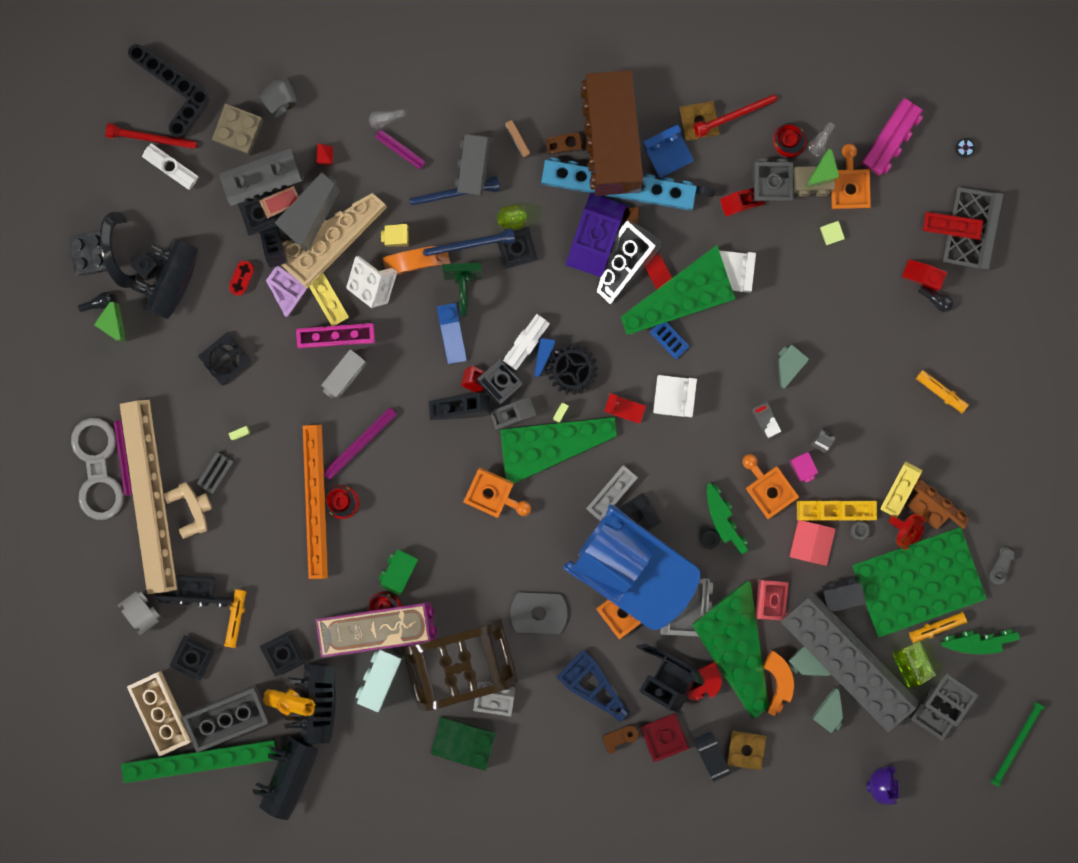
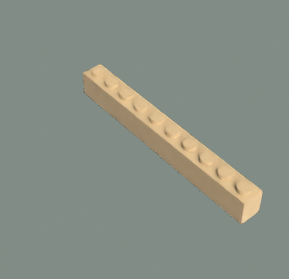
(148, 496)

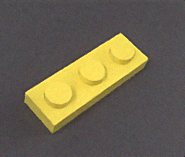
(328, 300)
(901, 489)

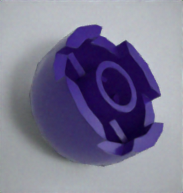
(884, 786)

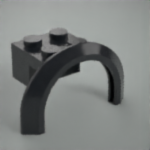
(94, 252)
(671, 681)

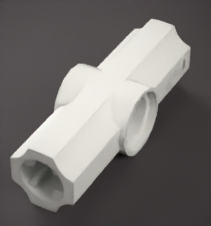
(161, 159)
(526, 342)

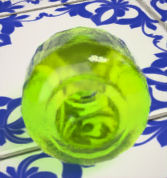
(511, 217)

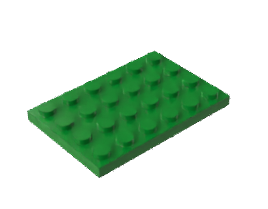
(919, 582)

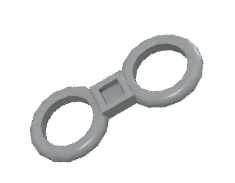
(97, 468)

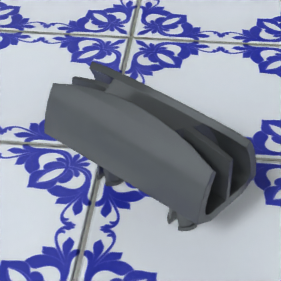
(260, 177)

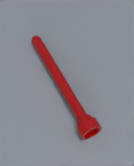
(702, 128)
(114, 131)

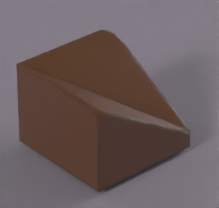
(631, 215)

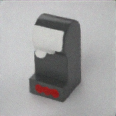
(766, 420)
(823, 440)

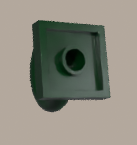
(462, 274)

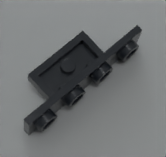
(194, 590)

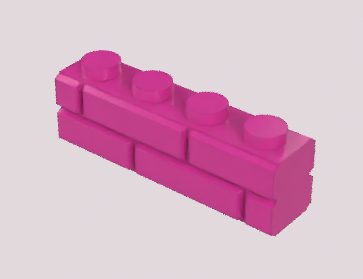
(891, 137)
(335, 336)

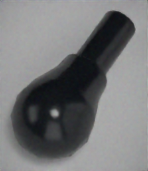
(99, 302)
(941, 302)

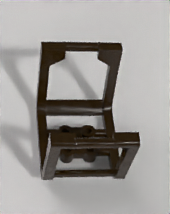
(425, 696)

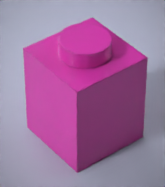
(804, 467)

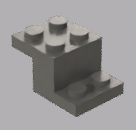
(944, 706)

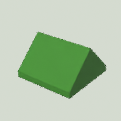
(825, 171)
(111, 322)

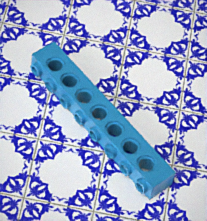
(684, 202)

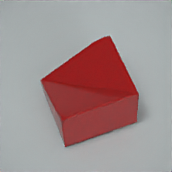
(324, 155)
(470, 378)

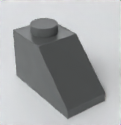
(512, 413)

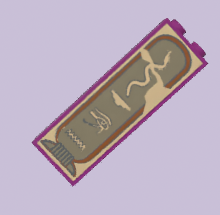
(376, 629)

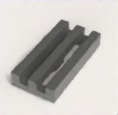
(206, 486)

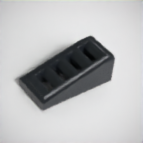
(277, 257)

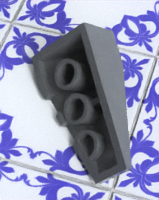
(629, 255)

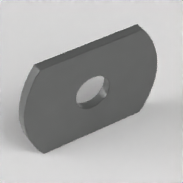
(522, 613)

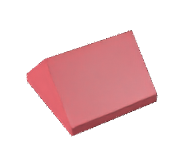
(812, 542)
(771, 599)

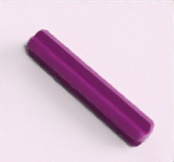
(400, 149)

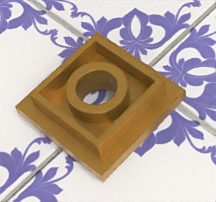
(690, 112)
(755, 758)

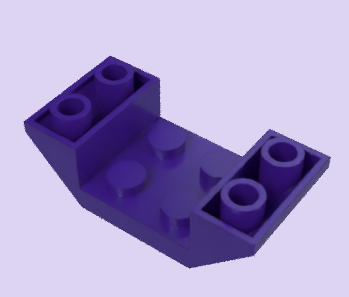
(595, 235)

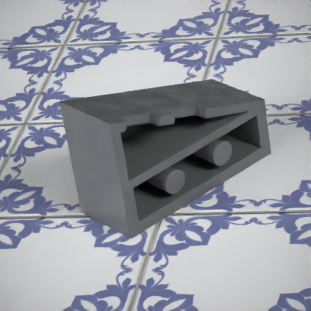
(473, 163)

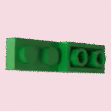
(719, 512)
(972, 644)

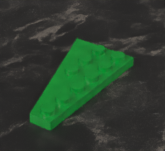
(691, 291)
(542, 446)

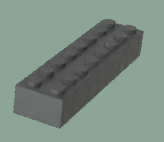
(850, 661)

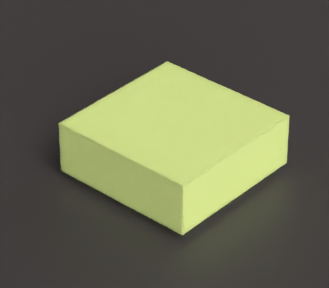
(832, 233)
(560, 412)
(239, 433)

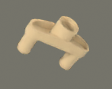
(197, 505)

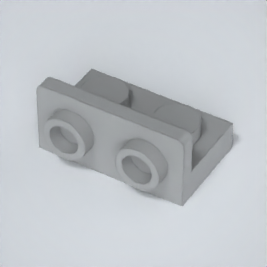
(496, 703)

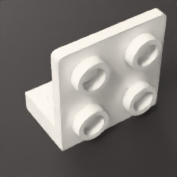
(739, 269)
(370, 284)
(675, 396)

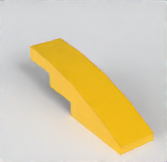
(836, 510)

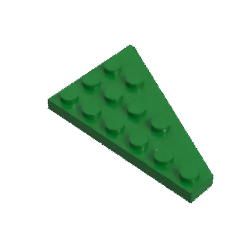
(733, 642)

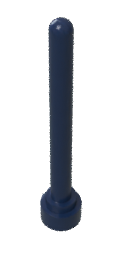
(491, 185)
(506, 236)

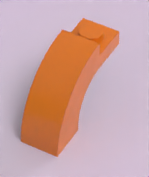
(414, 260)
(784, 681)

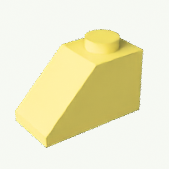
(395, 235)

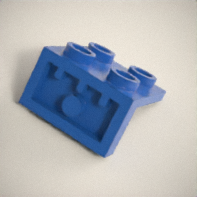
(668, 151)

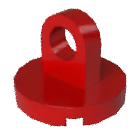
(909, 531)

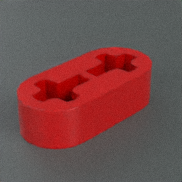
(245, 280)

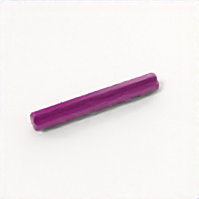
(123, 458)

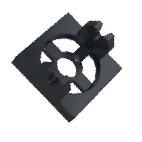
(205, 356)

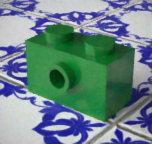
(398, 572)

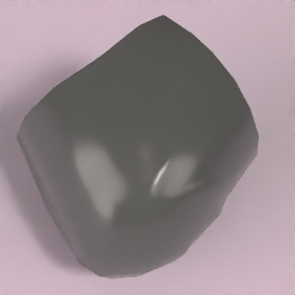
(279, 96)

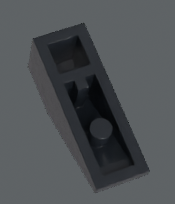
(460, 407)

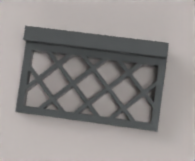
(989, 233)

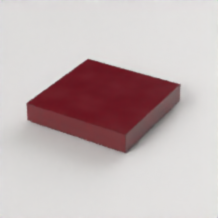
(664, 737)

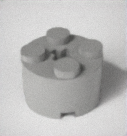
(138, 612)

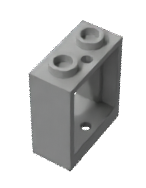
(343, 375)

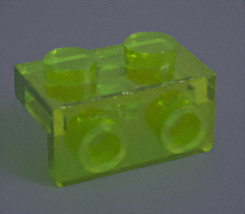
(914, 665)

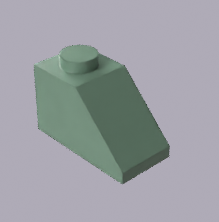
(789, 364)
(806, 664)
(830, 712)

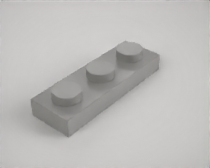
(611, 492)

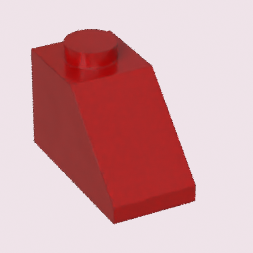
(739, 202)
(924, 275)

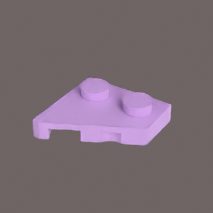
(285, 289)

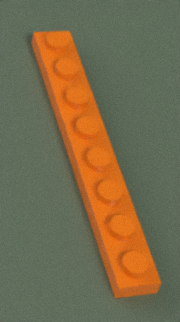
(315, 502)

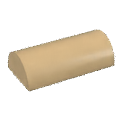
(159, 713)

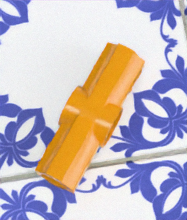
(289, 702)

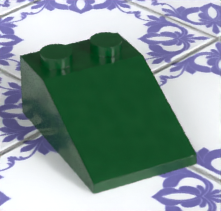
(463, 743)

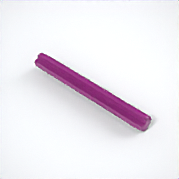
(360, 443)

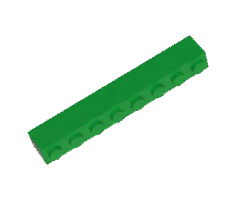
(197, 761)

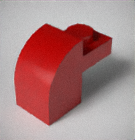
(712, 682)

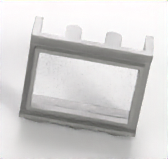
(696, 608)

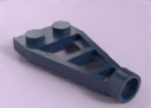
(577, 670)

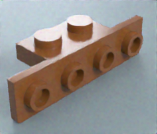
(935, 507)

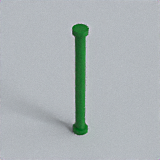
(1017, 744)

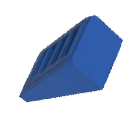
(664, 344)
(544, 352)

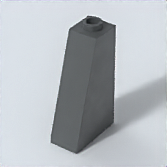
(309, 211)

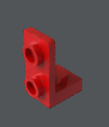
(624, 408)

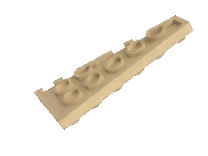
(331, 240)

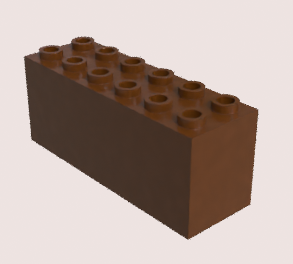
(612, 133)

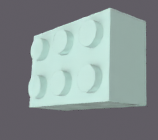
(378, 679)

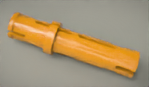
(948, 396)
(958, 619)
(231, 640)

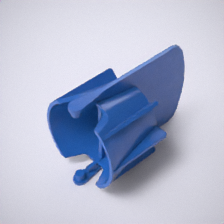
(635, 570)

